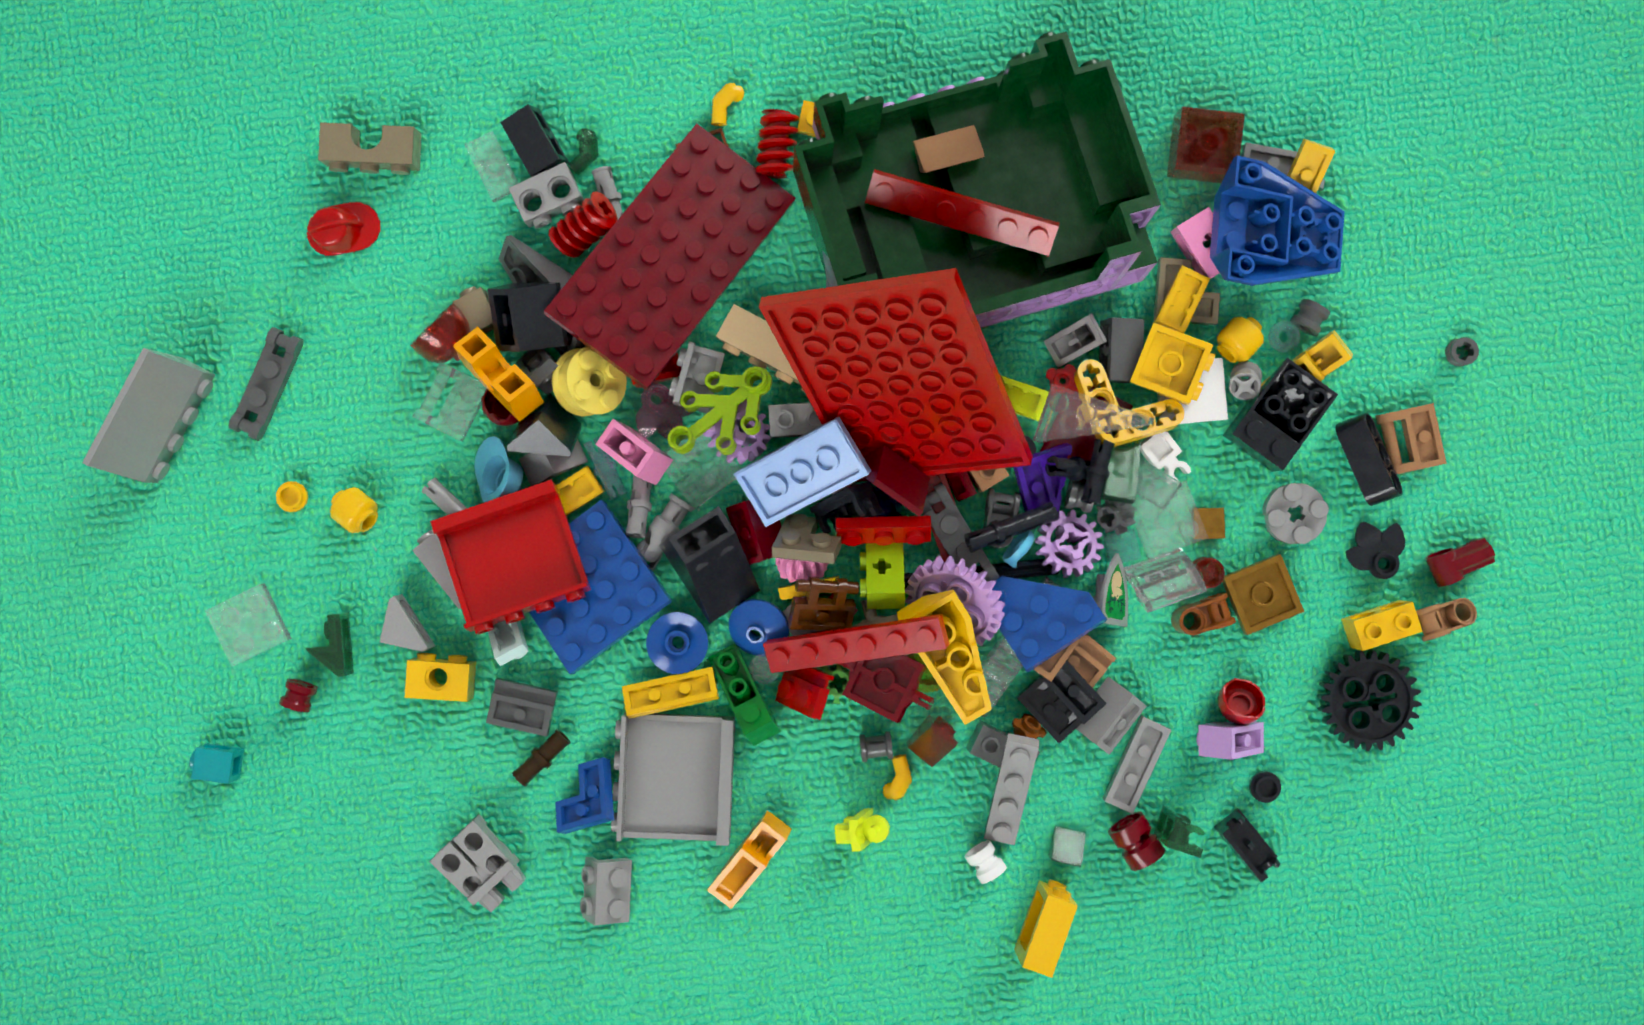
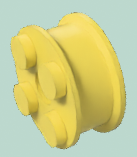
(587, 383)

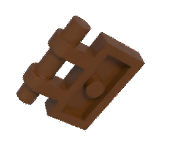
(823, 613)

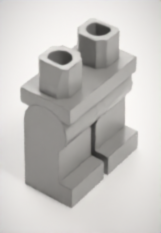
(478, 862)

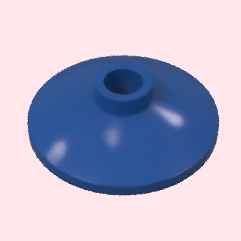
(759, 616)
(661, 647)

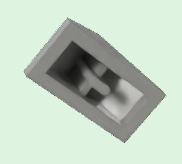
(1075, 340)
(545, 467)
(403, 627)

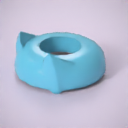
(1018, 548)

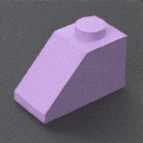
(1230, 740)

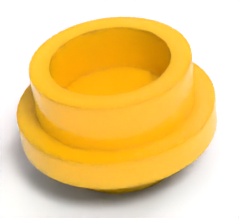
(292, 496)

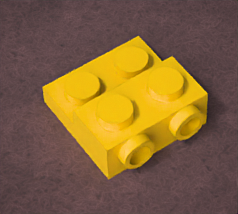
(1173, 364)

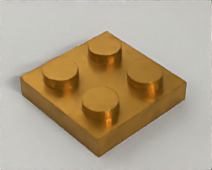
(1262, 594)

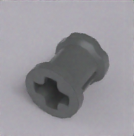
(876, 746)

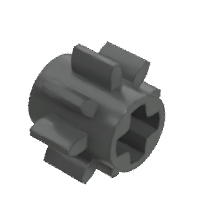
(1115, 516)

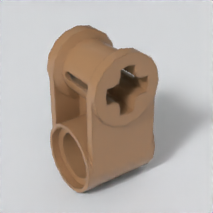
(1446, 617)

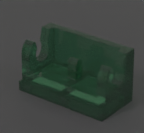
(1174, 830)

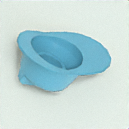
(495, 471)

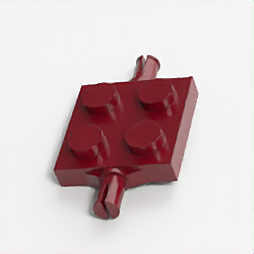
(887, 685)

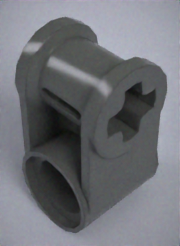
(1000, 512)

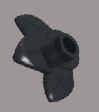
(1373, 546)

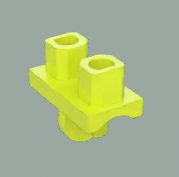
(862, 830)

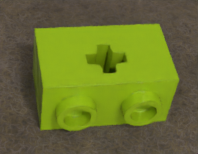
(884, 576)

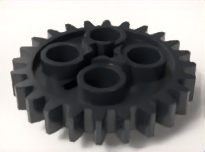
(1364, 673)

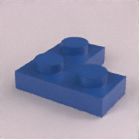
(594, 802)

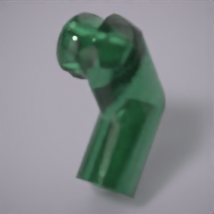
(587, 150)

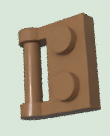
(1420, 435)

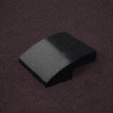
(1062, 702)

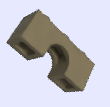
(396, 151)

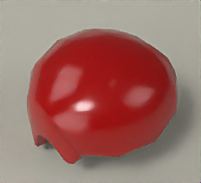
(1241, 701)

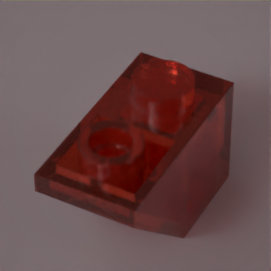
(933, 740)

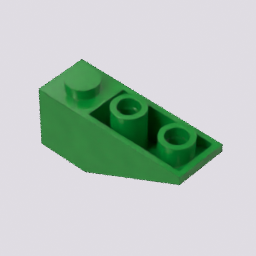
(744, 695)

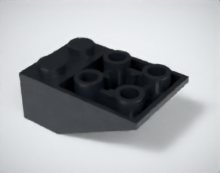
(1280, 416)
(711, 564)

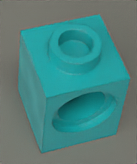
(216, 763)

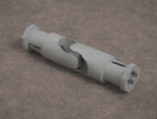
(662, 528)

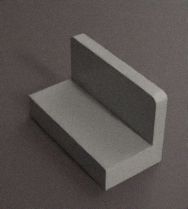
(1115, 718)

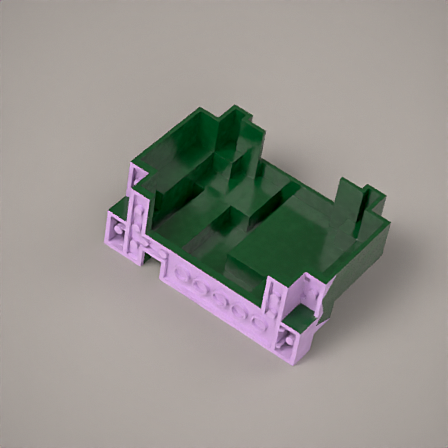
(1051, 148)

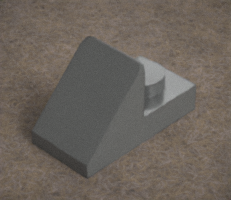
(539, 367)

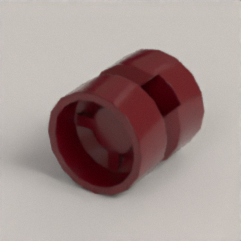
(1134, 837)

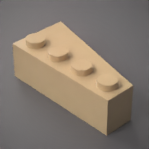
(752, 336)

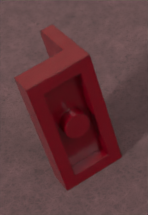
(751, 531)

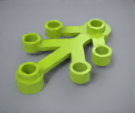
(724, 408)

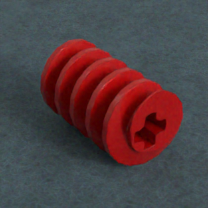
(776, 143)
(584, 225)

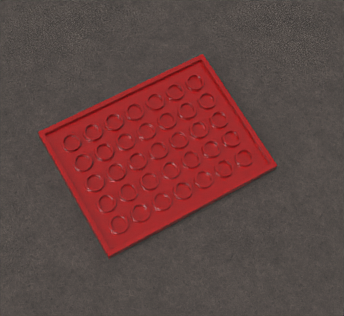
(902, 370)

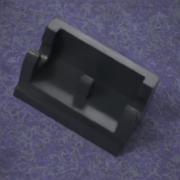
(533, 140)
(851, 502)
(1247, 844)

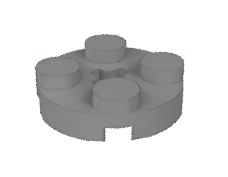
(1313, 511)

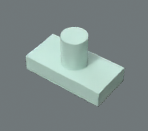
(508, 642)

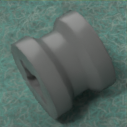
(1310, 317)
(1073, 496)

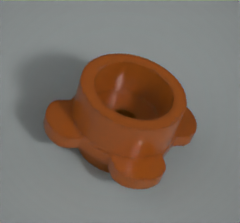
(1028, 727)

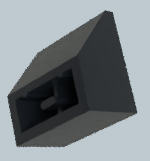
(520, 316)

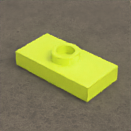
(1026, 399)

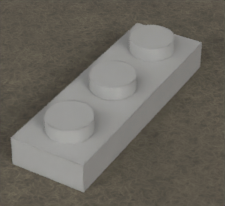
(1136, 764)

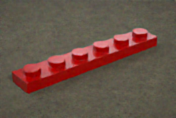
(961, 212)
(857, 643)

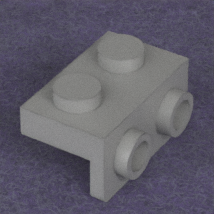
(695, 365)
(606, 890)

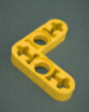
(1125, 436)

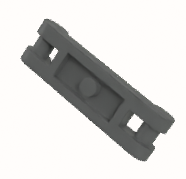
(266, 384)
(950, 530)

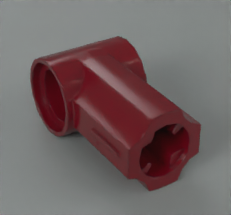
(1452, 564)

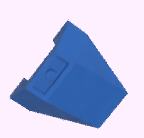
(1272, 227)

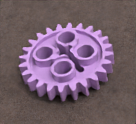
(969, 586)

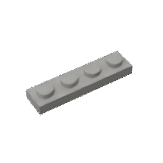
(1011, 788)

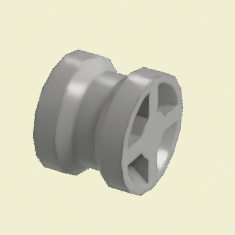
(1245, 388)

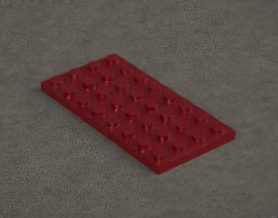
(670, 257)

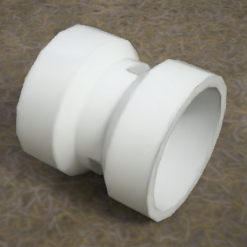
(986, 863)

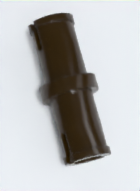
(541, 757)

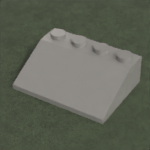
(150, 417)

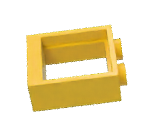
(1045, 927)

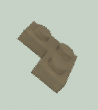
(1208, 307)
(799, 542)

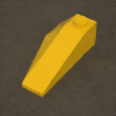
(959, 666)

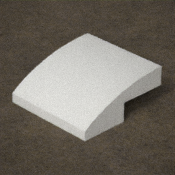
(1212, 399)

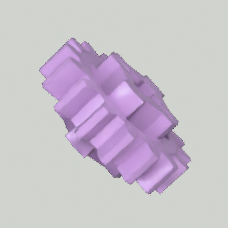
(742, 439)
(1071, 555)

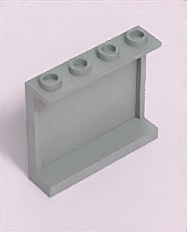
(674, 777)

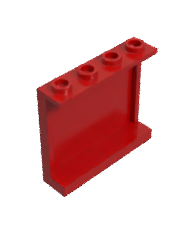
(511, 556)

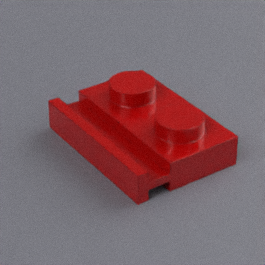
(805, 691)

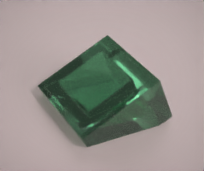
(1067, 846)

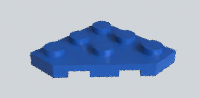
(1044, 618)

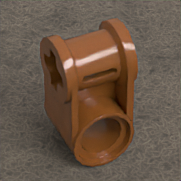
(1208, 614)

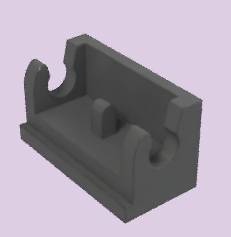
(1122, 347)

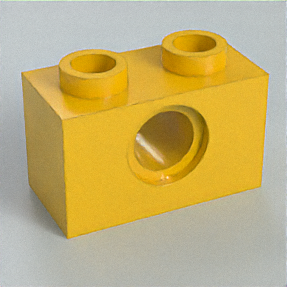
(421, 679)

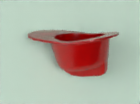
(343, 228)

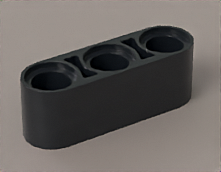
(1369, 459)

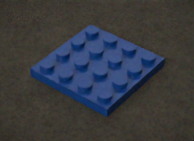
(620, 596)

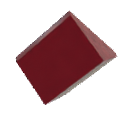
(898, 478)

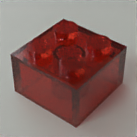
(1204, 143)

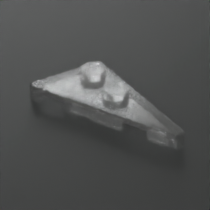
(1077, 414)

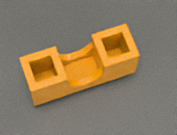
(504, 381)

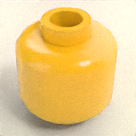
(1240, 339)
(354, 510)

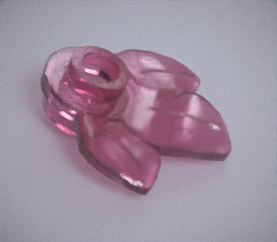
(661, 416)

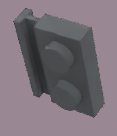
(521, 707)

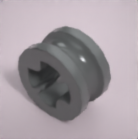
(1470, 345)

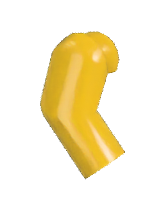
(729, 93)
(901, 781)

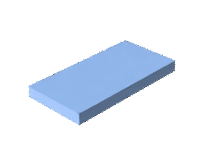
(802, 471)

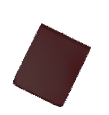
(960, 485)

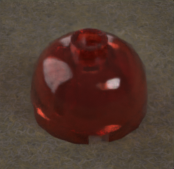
(437, 340)

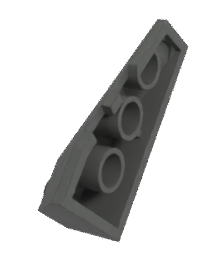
(528, 266)

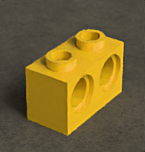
(1381, 625)

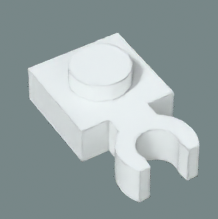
(1161, 452)

